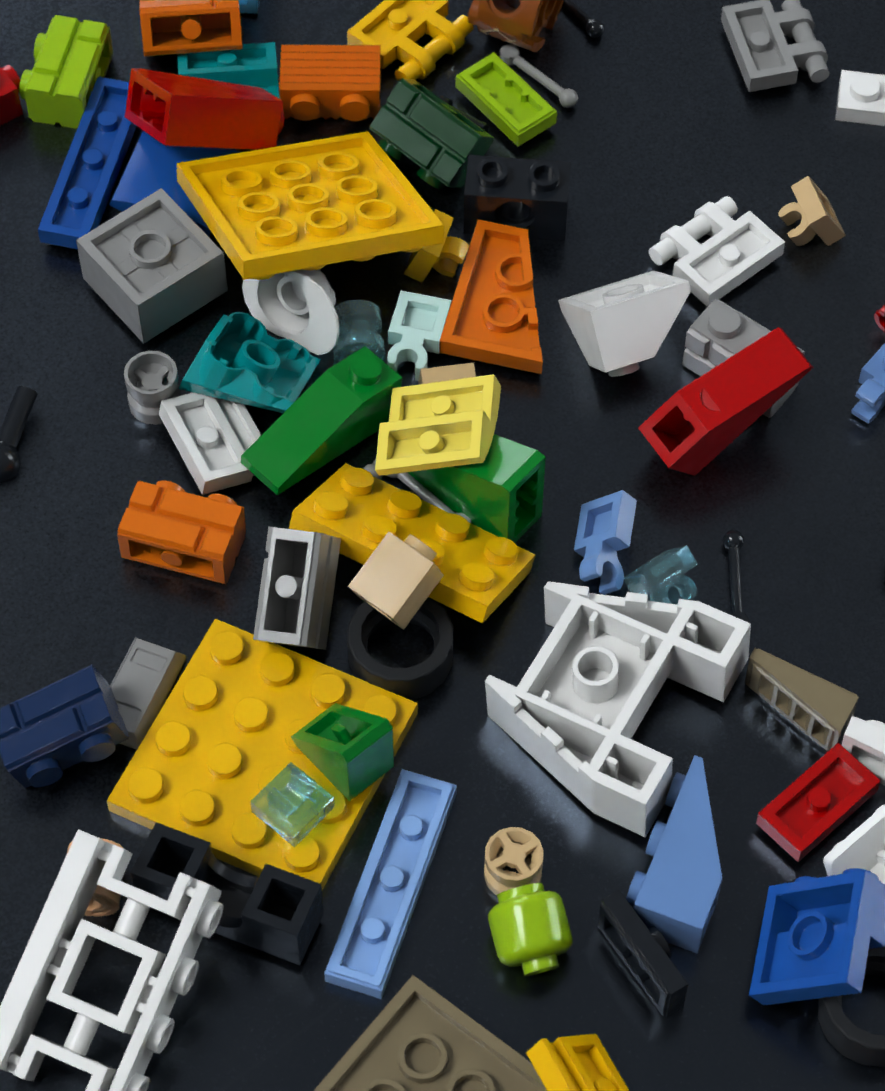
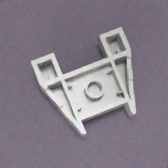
(598, 683)

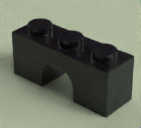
(265, 912)

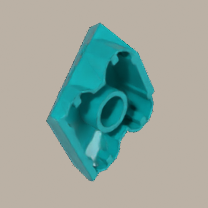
(249, 365)

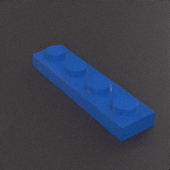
(89, 166)

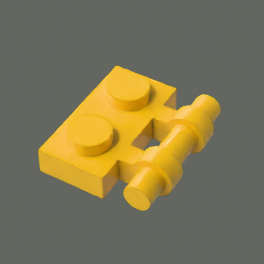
(403, 22)

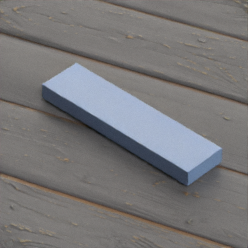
(391, 884)

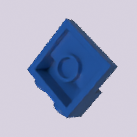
(818, 937)

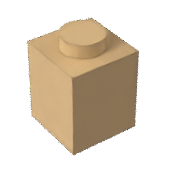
(397, 578)

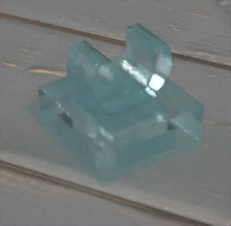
(662, 573)
(292, 804)

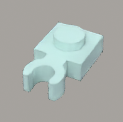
(416, 329)

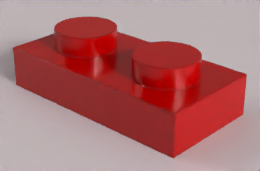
(818, 802)

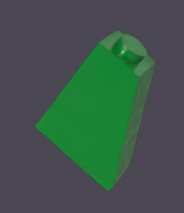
(496, 495)

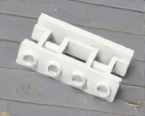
(61, 950)

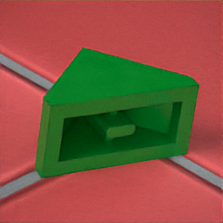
(348, 747)

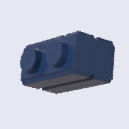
(60, 727)

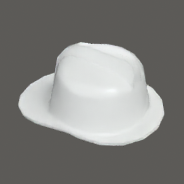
(296, 308)

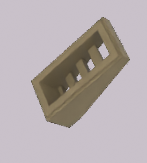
(803, 698)

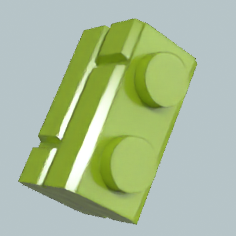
(65, 70)

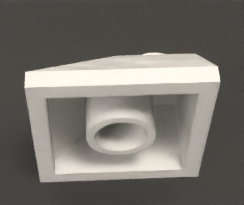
(625, 319)

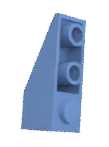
(685, 868)

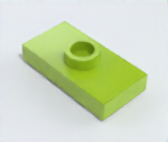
(506, 99)

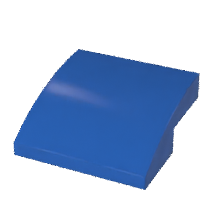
(155, 167)

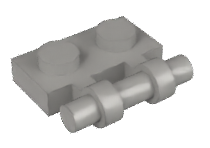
(761, 47)

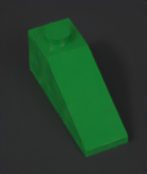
(324, 421)

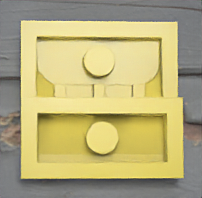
(438, 425)

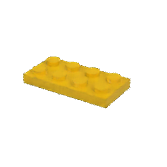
(361, 510)

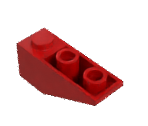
(724, 402)

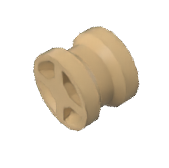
(515, 849)

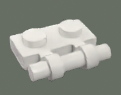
(725, 259)

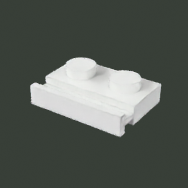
(210, 438)

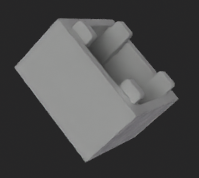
(152, 265)

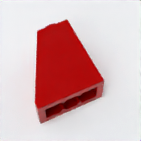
(203, 111)

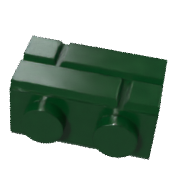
(429, 134)

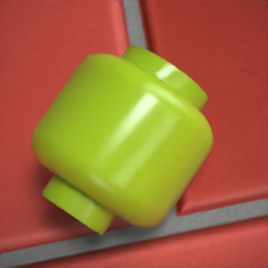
(530, 928)

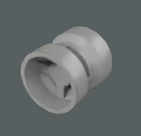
(149, 380)

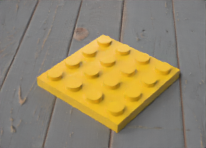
(308, 205)
(231, 735)

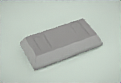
(144, 685)

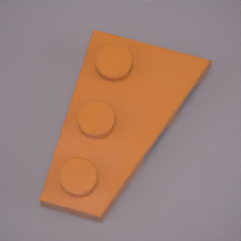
(494, 302)

